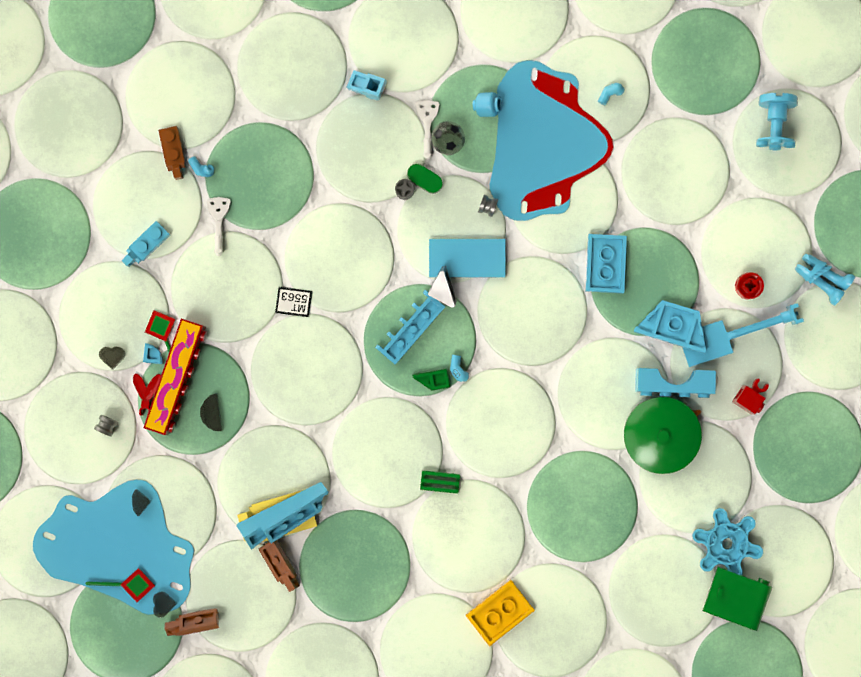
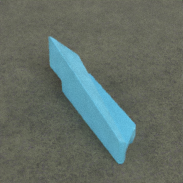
(283, 516)

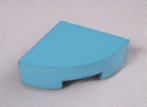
(152, 355)

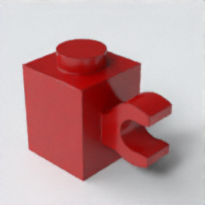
(750, 399)

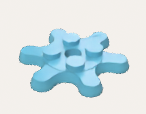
(740, 544)

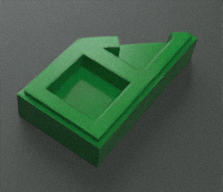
(434, 379)

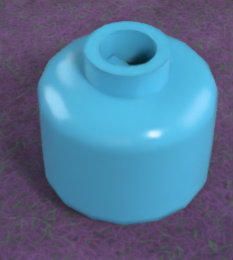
(487, 104)

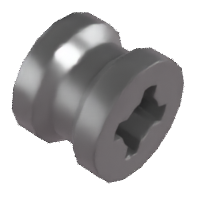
(402, 187)
(488, 205)
(106, 425)

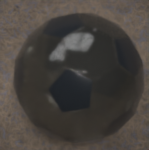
(448, 138)

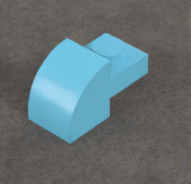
(367, 85)

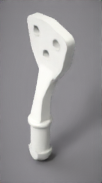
(427, 120)
(218, 217)

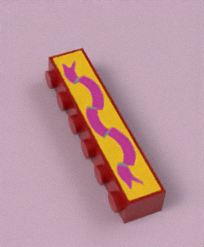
(174, 377)

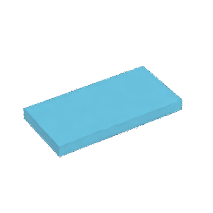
(467, 257)

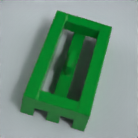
(437, 489)

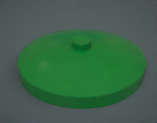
(662, 435)

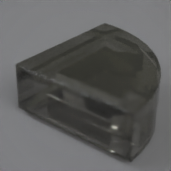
(139, 502)

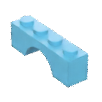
(700, 382)

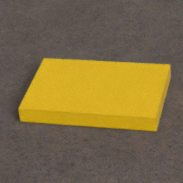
(500, 612)

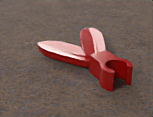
(144, 392)

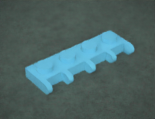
(412, 329)

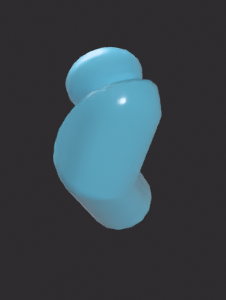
(615, 88)
(201, 170)

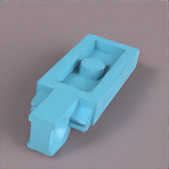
(145, 244)

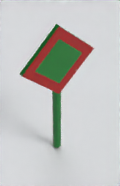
(160, 326)
(136, 585)

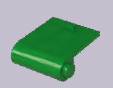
(737, 598)

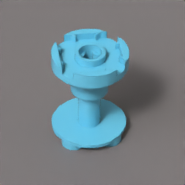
(777, 114)

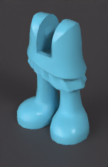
(819, 269)

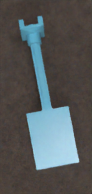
(718, 340)

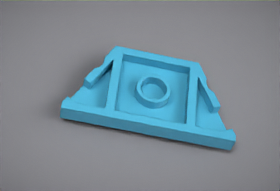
(674, 325)

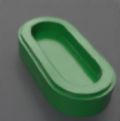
(424, 178)

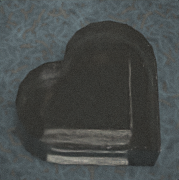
(112, 356)
(163, 604)

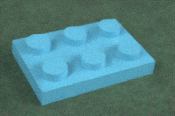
(606, 263)

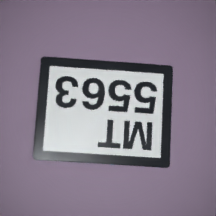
(293, 301)

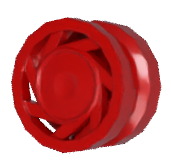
(749, 285)

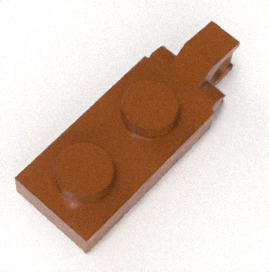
(172, 151)
(279, 565)
(193, 623)

